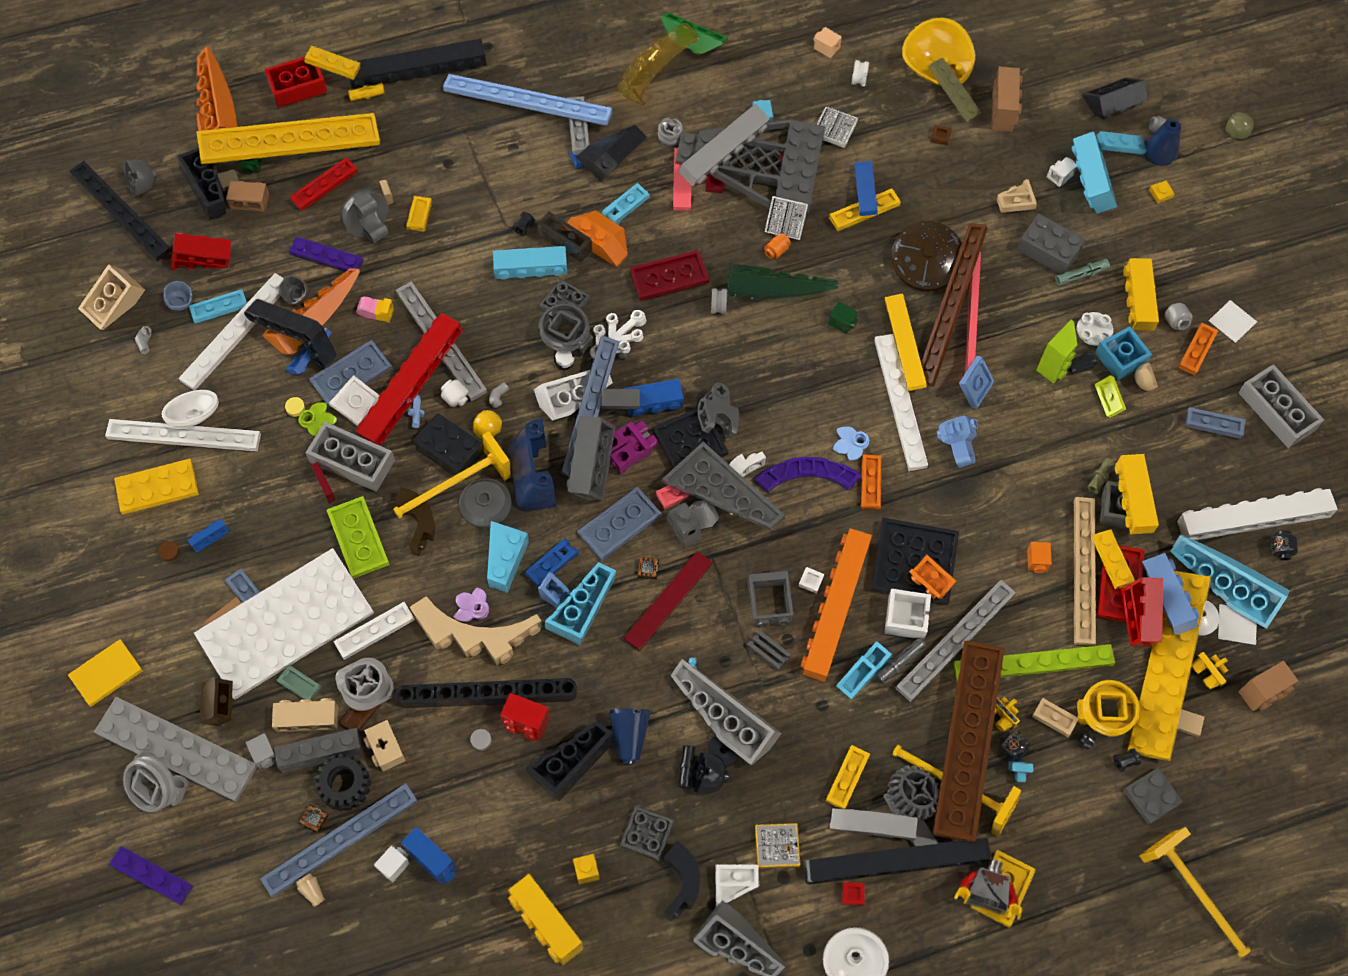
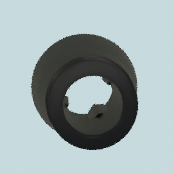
(1083, 363)

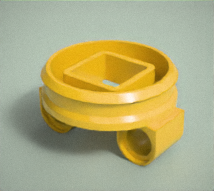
(1090, 709)

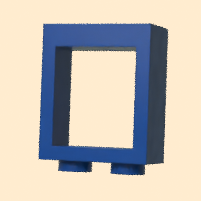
(429, 856)

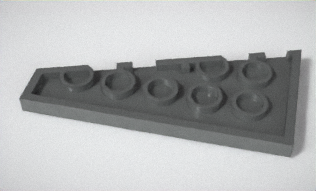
(716, 482)

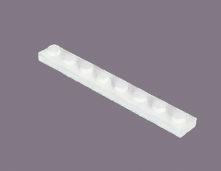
(228, 337)
(901, 402)
(185, 436)

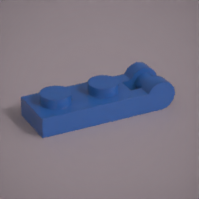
(552, 562)

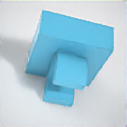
(1020, 769)

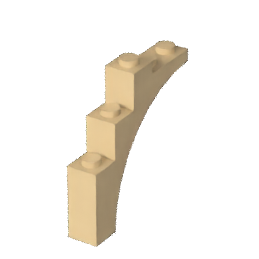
(471, 639)

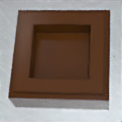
(941, 135)

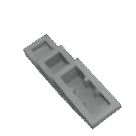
(873, 823)

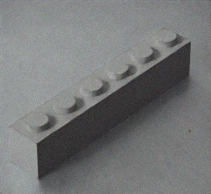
(724, 145)

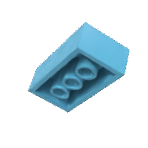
(1094, 173)

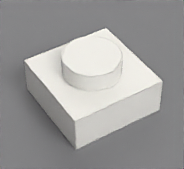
(811, 580)

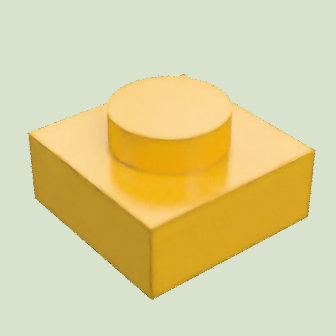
(1161, 191)

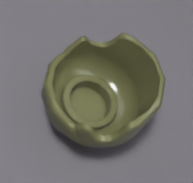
(1239, 125)

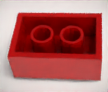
(295, 81)

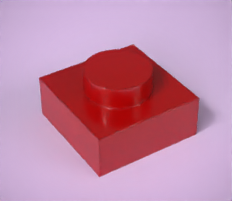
(853, 893)

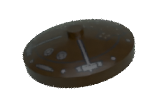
(925, 255)

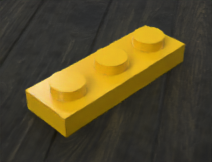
(332, 62)
(1113, 559)
(847, 777)

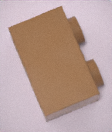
(247, 196)

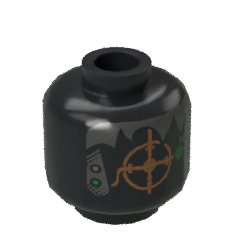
(1284, 545)
(1014, 745)

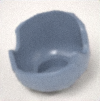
(177, 295)

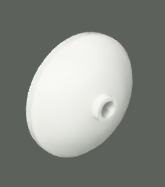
(190, 408)
(872, 958)

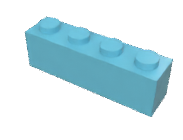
(530, 262)

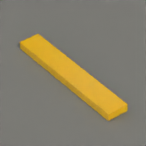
(905, 342)

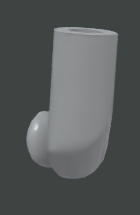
(142, 339)
(495, 394)

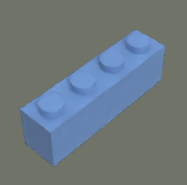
(1175, 601)

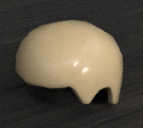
(1145, 377)

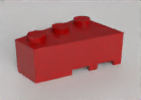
(200, 251)

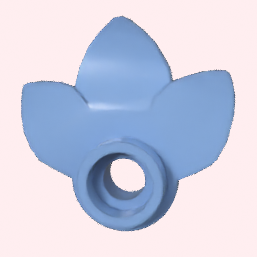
(848, 442)

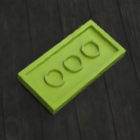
(357, 537)

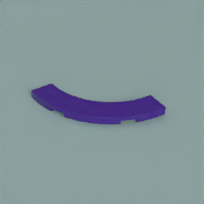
(807, 467)

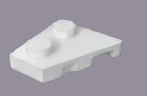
(735, 881)

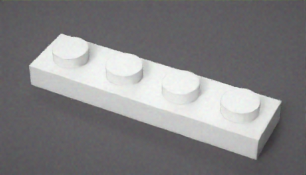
(374, 630)

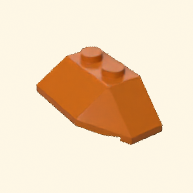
(606, 236)

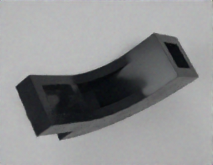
(686, 866)

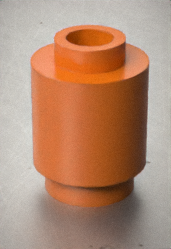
(777, 246)

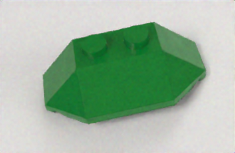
(707, 38)

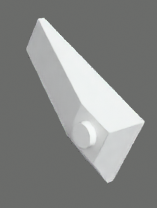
(563, 395)

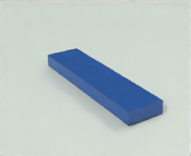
(865, 188)

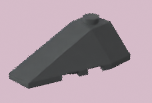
(734, 938)

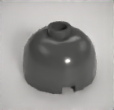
(140, 176)

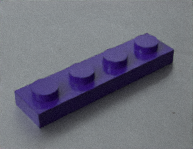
(325, 255)
(151, 875)

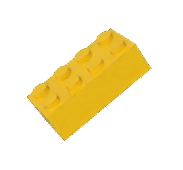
(546, 920)

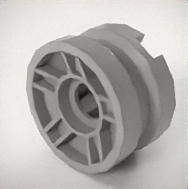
(664, 131)
(719, 300)

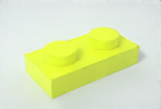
(1110, 396)

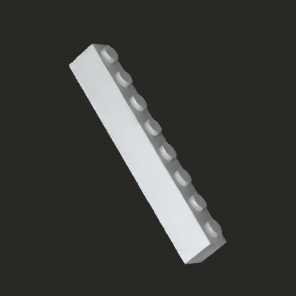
(1257, 515)

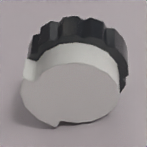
(564, 360)

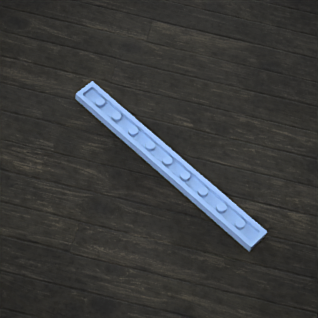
(528, 99)

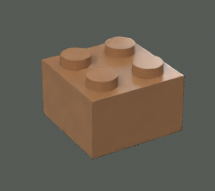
(1269, 687)

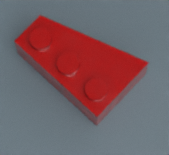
(1144, 611)

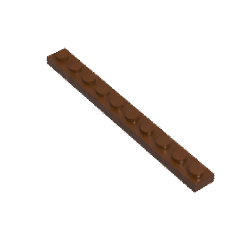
(952, 302)

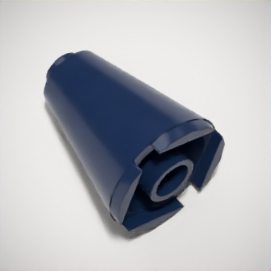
(1164, 143)
(629, 732)

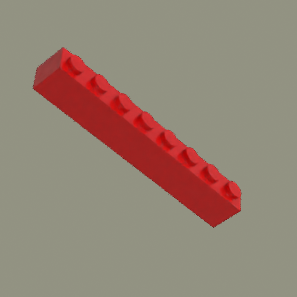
(409, 380)

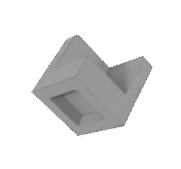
(704, 513)

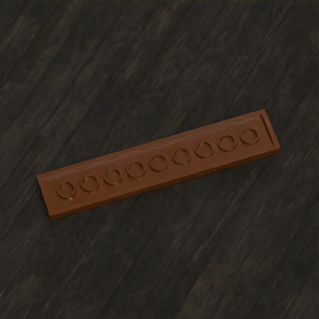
(969, 742)

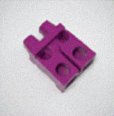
(631, 446)

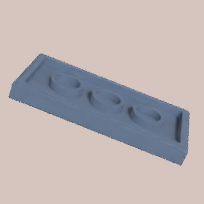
(365, 363)
(619, 523)

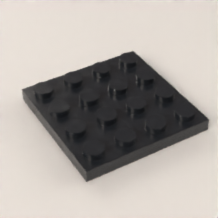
(903, 547)

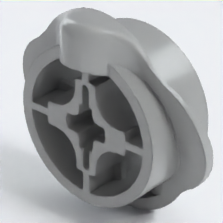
(361, 677)

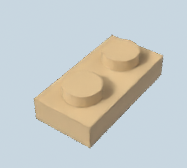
(1055, 717)

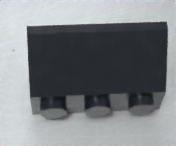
(1116, 96)

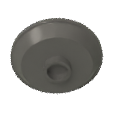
(485, 502)

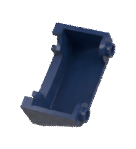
(532, 489)

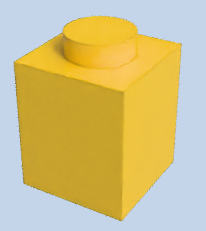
(586, 869)

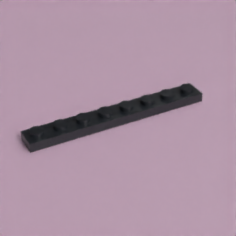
(120, 210)

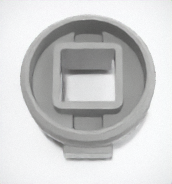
(168, 788)

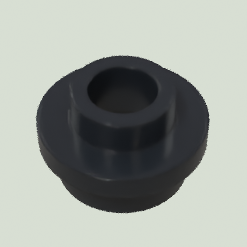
(1086, 740)

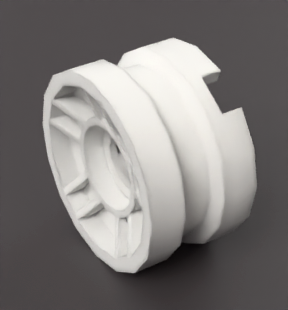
(860, 72)

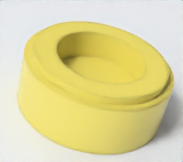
(294, 406)

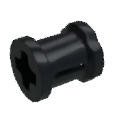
(523, 223)
(1126, 760)

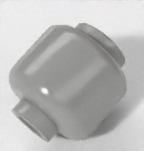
(1178, 316)

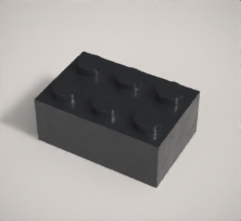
(448, 445)

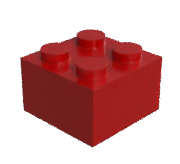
(525, 717)

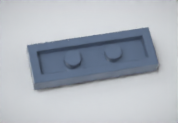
(1215, 423)

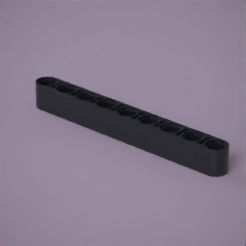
(478, 688)
(896, 861)

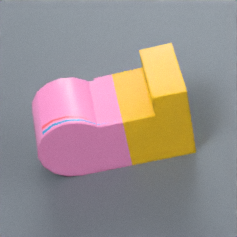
(375, 309)

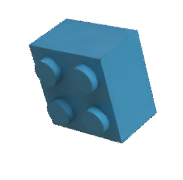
(1123, 353)

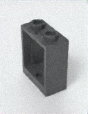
(770, 580)

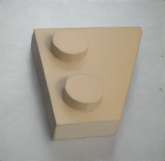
(1017, 198)

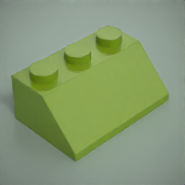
(1059, 354)

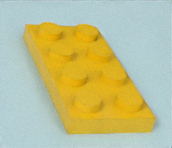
(156, 486)

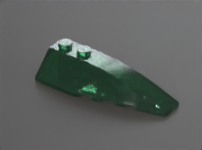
(763, 283)

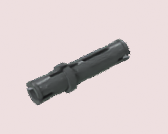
(894, 666)

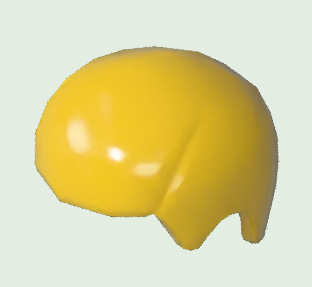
(487, 422)

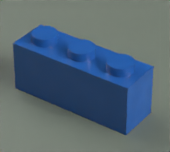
(658, 397)

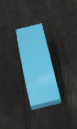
(864, 670)

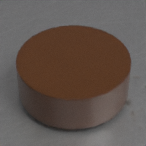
(168, 551)

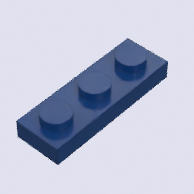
(299, 363)

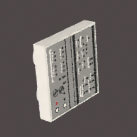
(837, 126)
(786, 217)

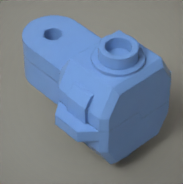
(959, 434)

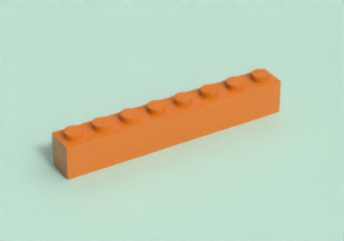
(836, 607)

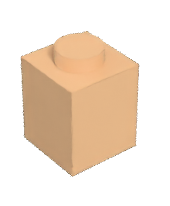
(827, 42)

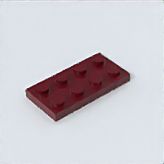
(669, 275)

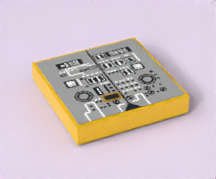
(777, 846)

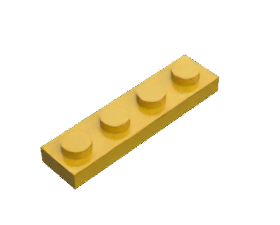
(850, 215)

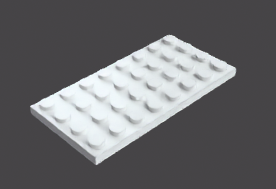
(284, 623)

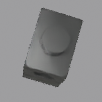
(682, 522)

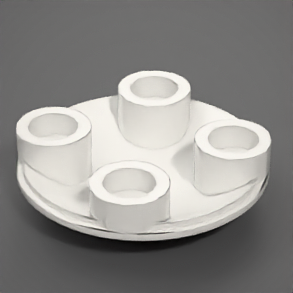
(1094, 328)

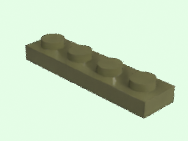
(954, 89)

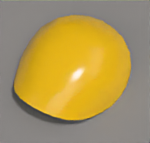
(938, 40)

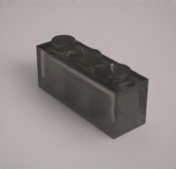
(563, 234)

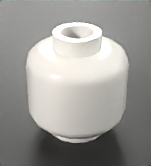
(454, 393)

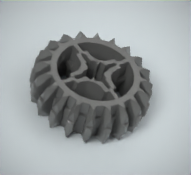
(903, 788)

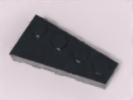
(203, 182)
(569, 763)

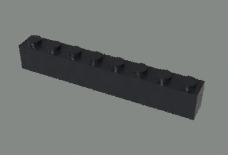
(419, 63)

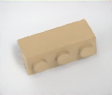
(305, 715)

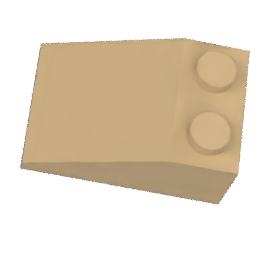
(111, 297)

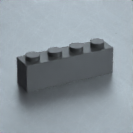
(317, 750)

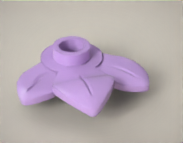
(469, 604)

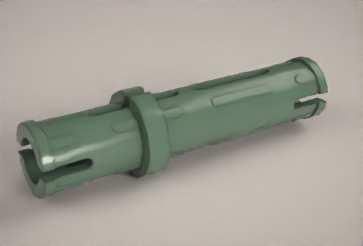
(1088, 270)

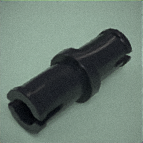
(686, 766)

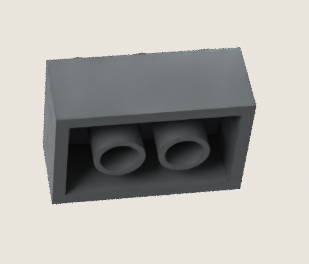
(1051, 244)

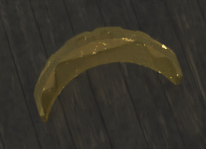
(651, 61)

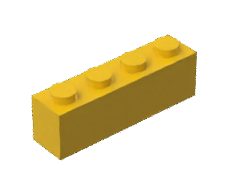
(1141, 294)
(1137, 494)

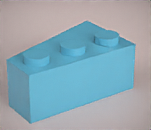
(505, 554)

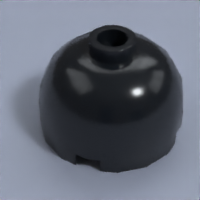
(710, 773)

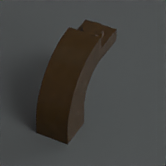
(424, 517)

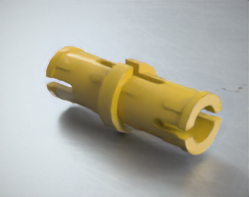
(366, 92)

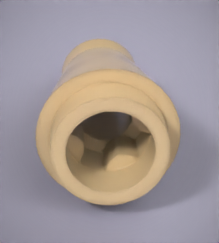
(310, 889)

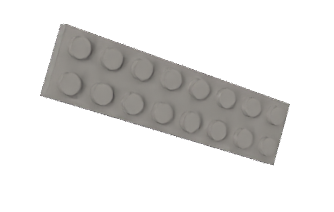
(176, 749)

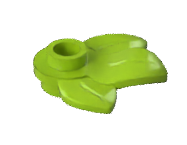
(318, 417)

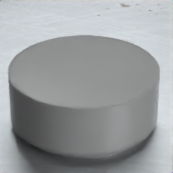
(481, 739)

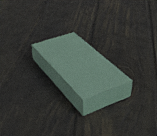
(298, 683)

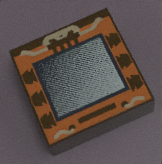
(648, 568)
(314, 818)

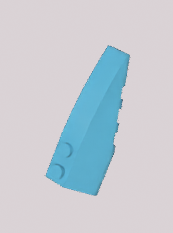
(1233, 581)

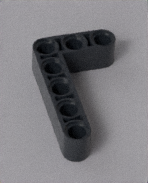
(296, 327)

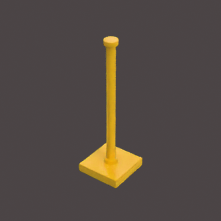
(494, 456)
(1002, 810)
(1166, 847)

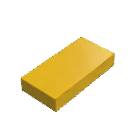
(419, 213)

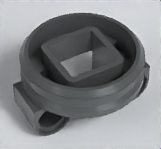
(372, 209)
(578, 339)

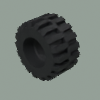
(333, 769)

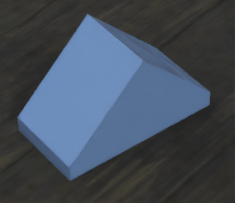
(553, 590)

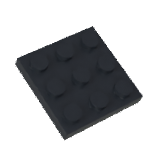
(683, 435)

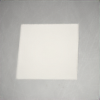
(1232, 321)
(1235, 626)

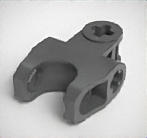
(716, 408)

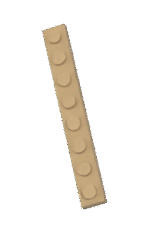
(1084, 572)

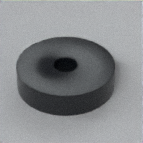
(714, 747)

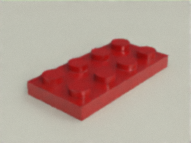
(1110, 599)

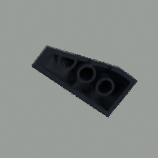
(608, 153)

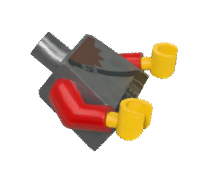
(990, 890)

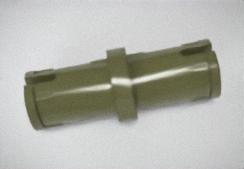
(1101, 476)

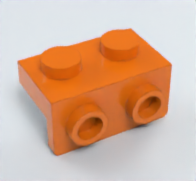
(932, 577)

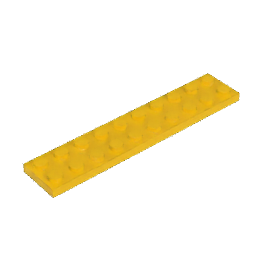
(287, 138)
(1168, 679)

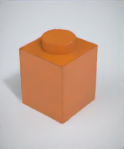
(1039, 557)

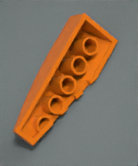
(215, 98)
(317, 308)

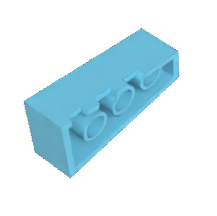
(578, 611)

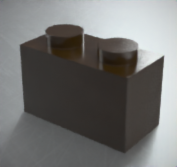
(216, 701)

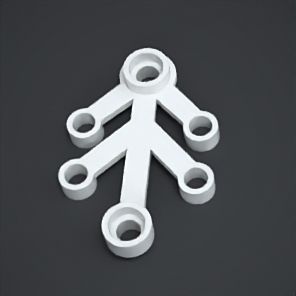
(637, 319)

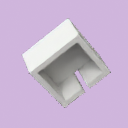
(906, 613)

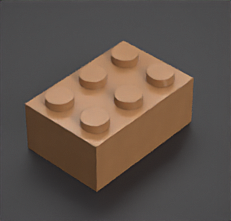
(1006, 99)

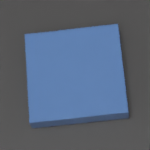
(976, 382)

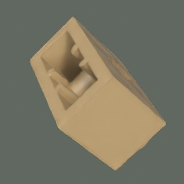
(380, 735)

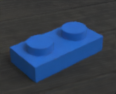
(209, 535)

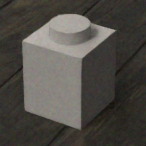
(261, 751)

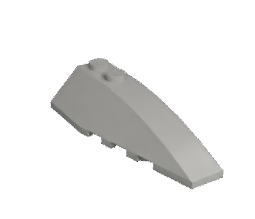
(727, 716)

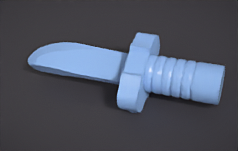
(416, 412)

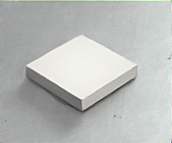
(354, 400)

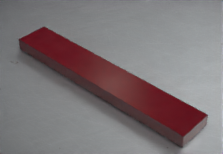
(668, 601)

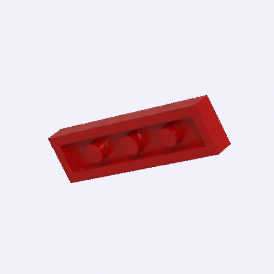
(324, 184)

